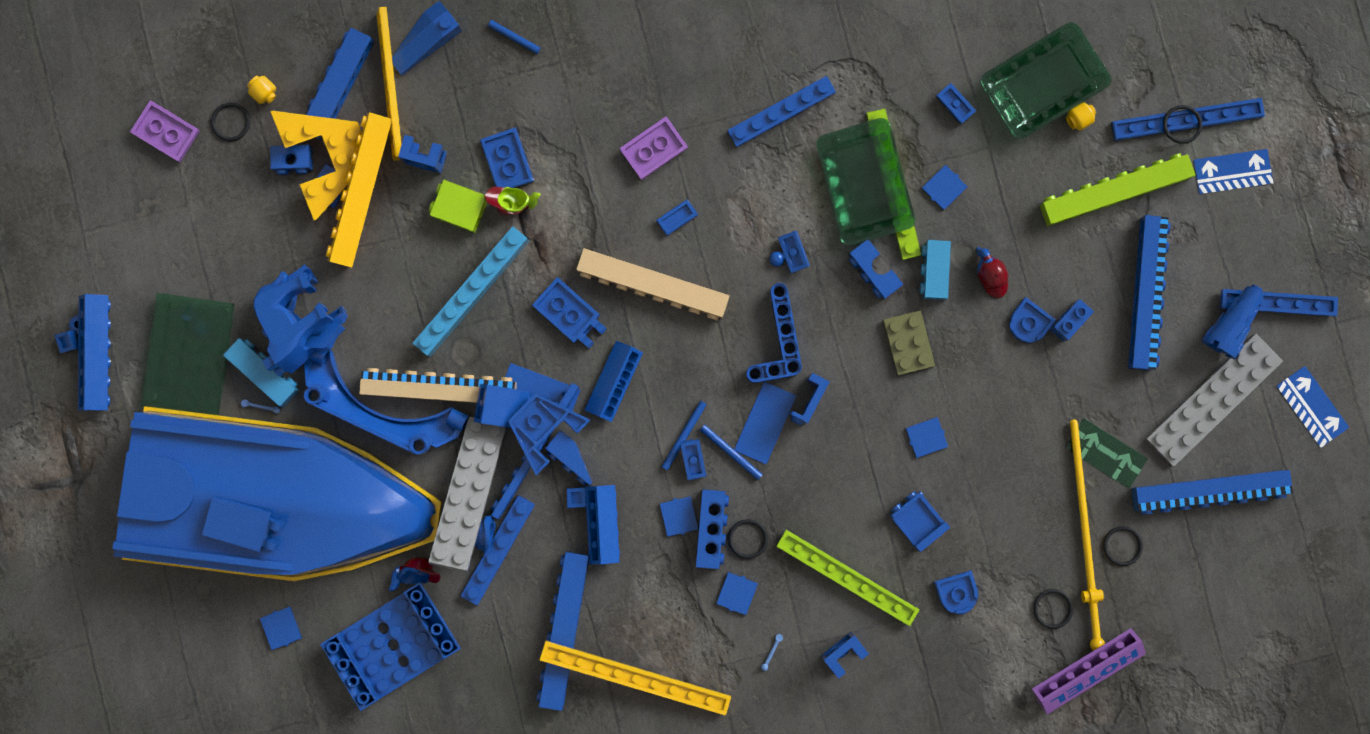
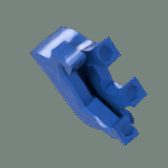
(288, 334)

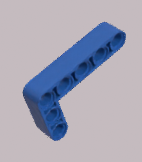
(782, 339)

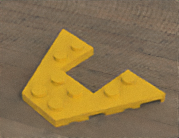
(339, 141)

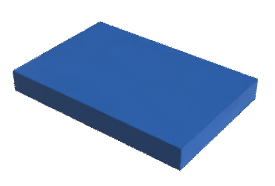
(507, 159)

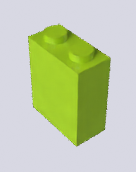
(458, 206)

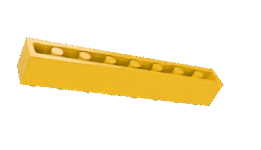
(359, 189)

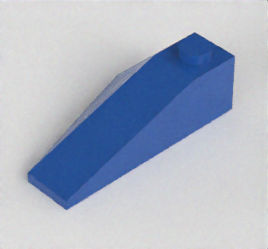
(429, 33)

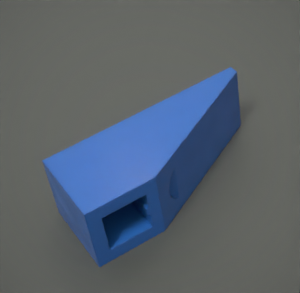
(567, 452)

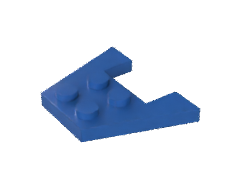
(536, 421)

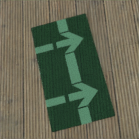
(1108, 453)

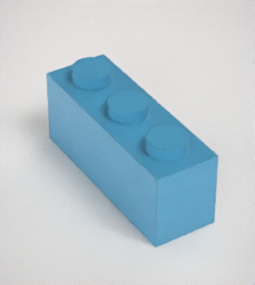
(935, 270)

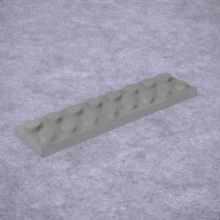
(1213, 400)
(467, 496)

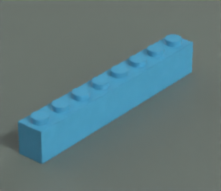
(471, 291)

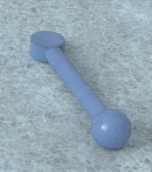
(245, 403)
(764, 667)

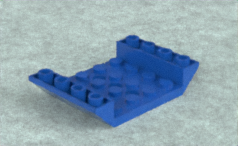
(364, 655)

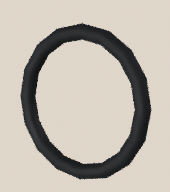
(233, 105)
(1167, 131)
(744, 555)
(1110, 557)
(1036, 609)

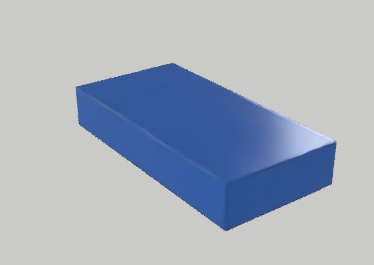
(677, 217)

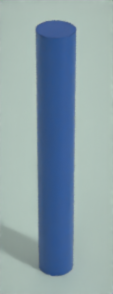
(513, 36)

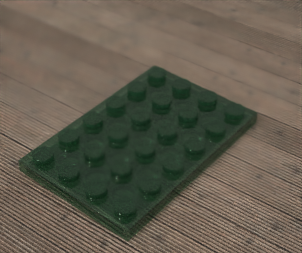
(187, 354)

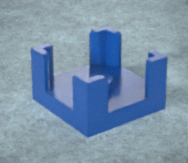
(410, 155)
(840, 649)

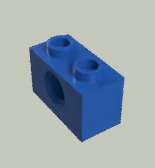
(280, 155)
(1071, 320)

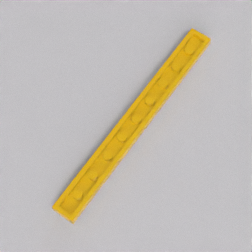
(635, 677)

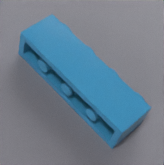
(250, 363)

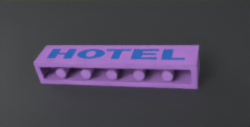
(1089, 671)

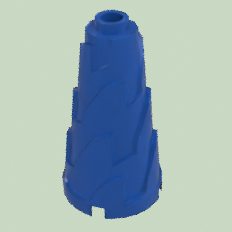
(1234, 325)

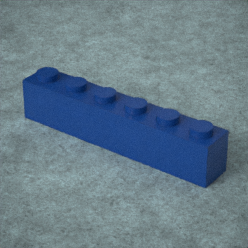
(340, 75)
(93, 352)

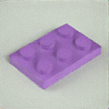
(165, 131)
(653, 148)

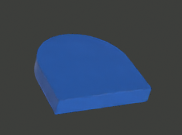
(1029, 322)
(957, 592)

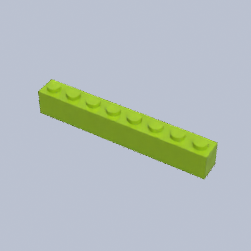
(1113, 191)

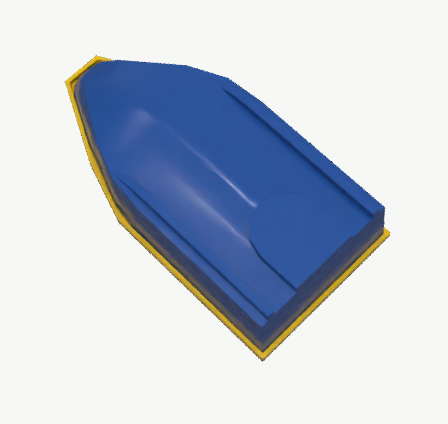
(334, 497)

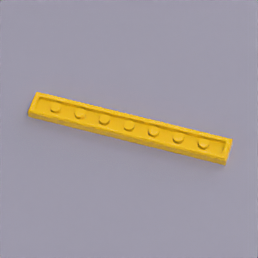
(389, 83)

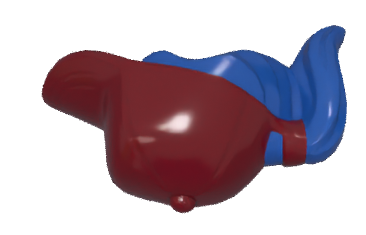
(992, 273)
(413, 572)

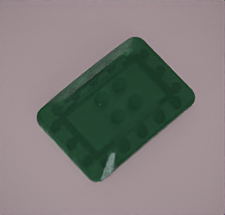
(1045, 80)
(865, 181)

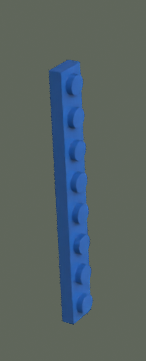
(520, 473)

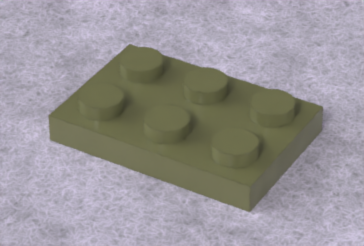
(909, 343)

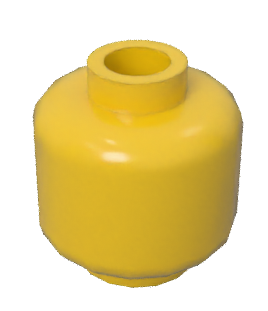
(261, 89)
(1081, 116)

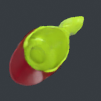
(510, 200)

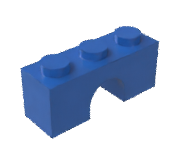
(883, 284)

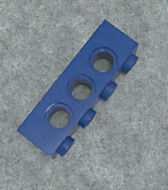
(703, 558)

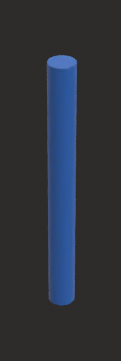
(684, 434)
(731, 452)

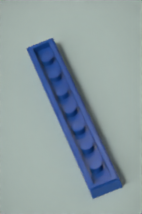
(1187, 120)

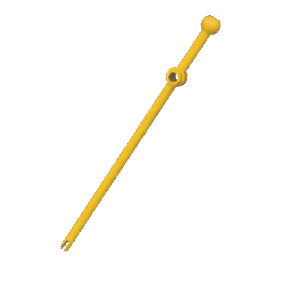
(1091, 595)

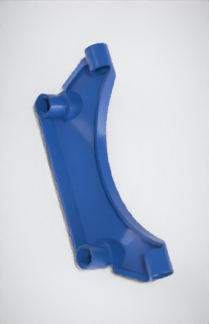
(338, 400)

